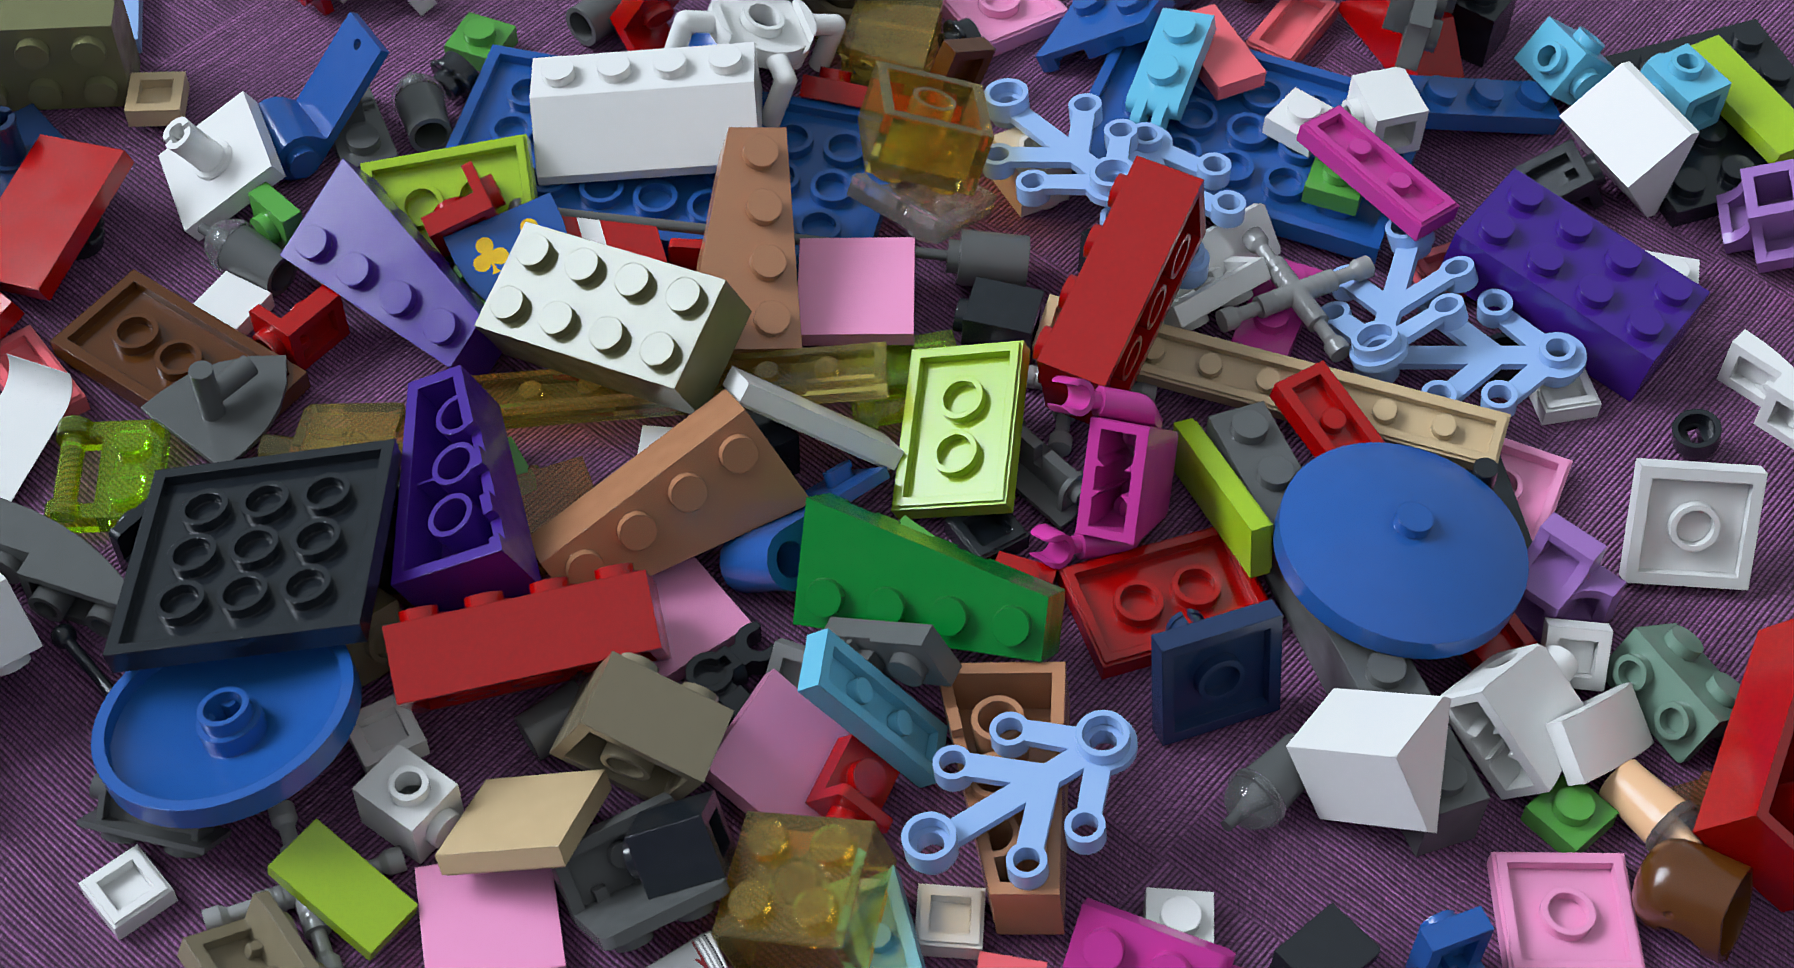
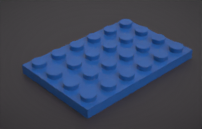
(1260, 165)

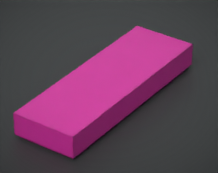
(1377, 172)

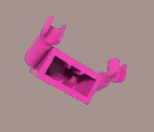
(1123, 475)

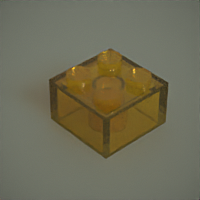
(924, 129)
(804, 892)

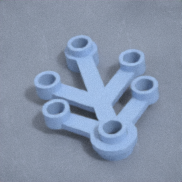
(1010, 108)
(1157, 146)
(1385, 342)
(1482, 357)
(1025, 787)

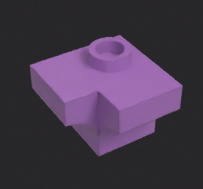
(1761, 215)
(1567, 578)

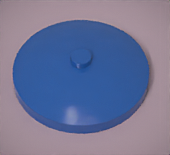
(1400, 550)
(224, 734)

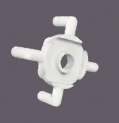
(780, 39)

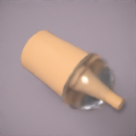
(1649, 805)

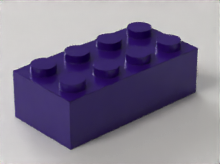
(1578, 280)

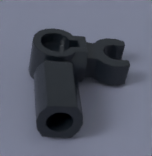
(729, 668)

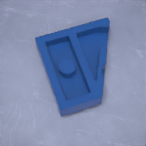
(1100, 28)

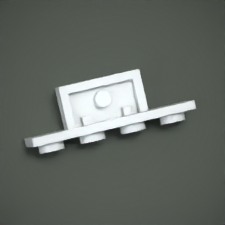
(1231, 271)

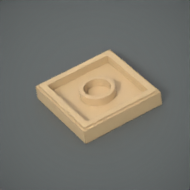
(524, 823)

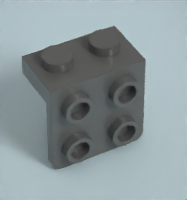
(613, 904)

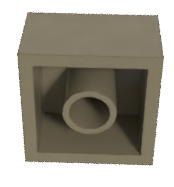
(642, 728)

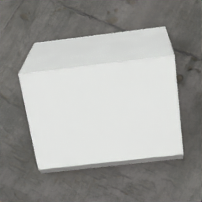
(1632, 135)
(1375, 758)

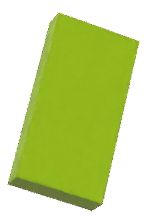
(342, 889)

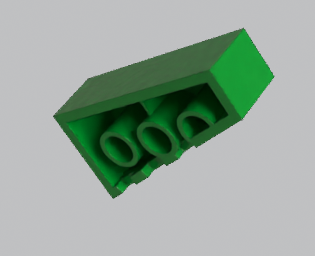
(884, 571)

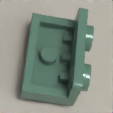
(1676, 687)

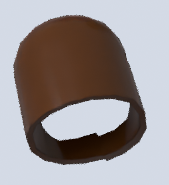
(1692, 892)

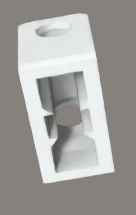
(1504, 712)

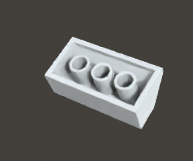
(640, 111)

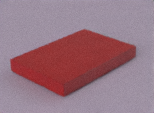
(54, 210)
(1137, 591)

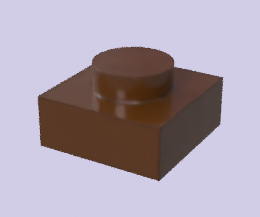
(964, 59)

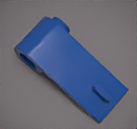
(310, 125)
(770, 554)

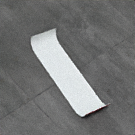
(29, 414)

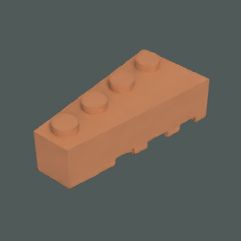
(752, 236)
(674, 498)
(969, 706)

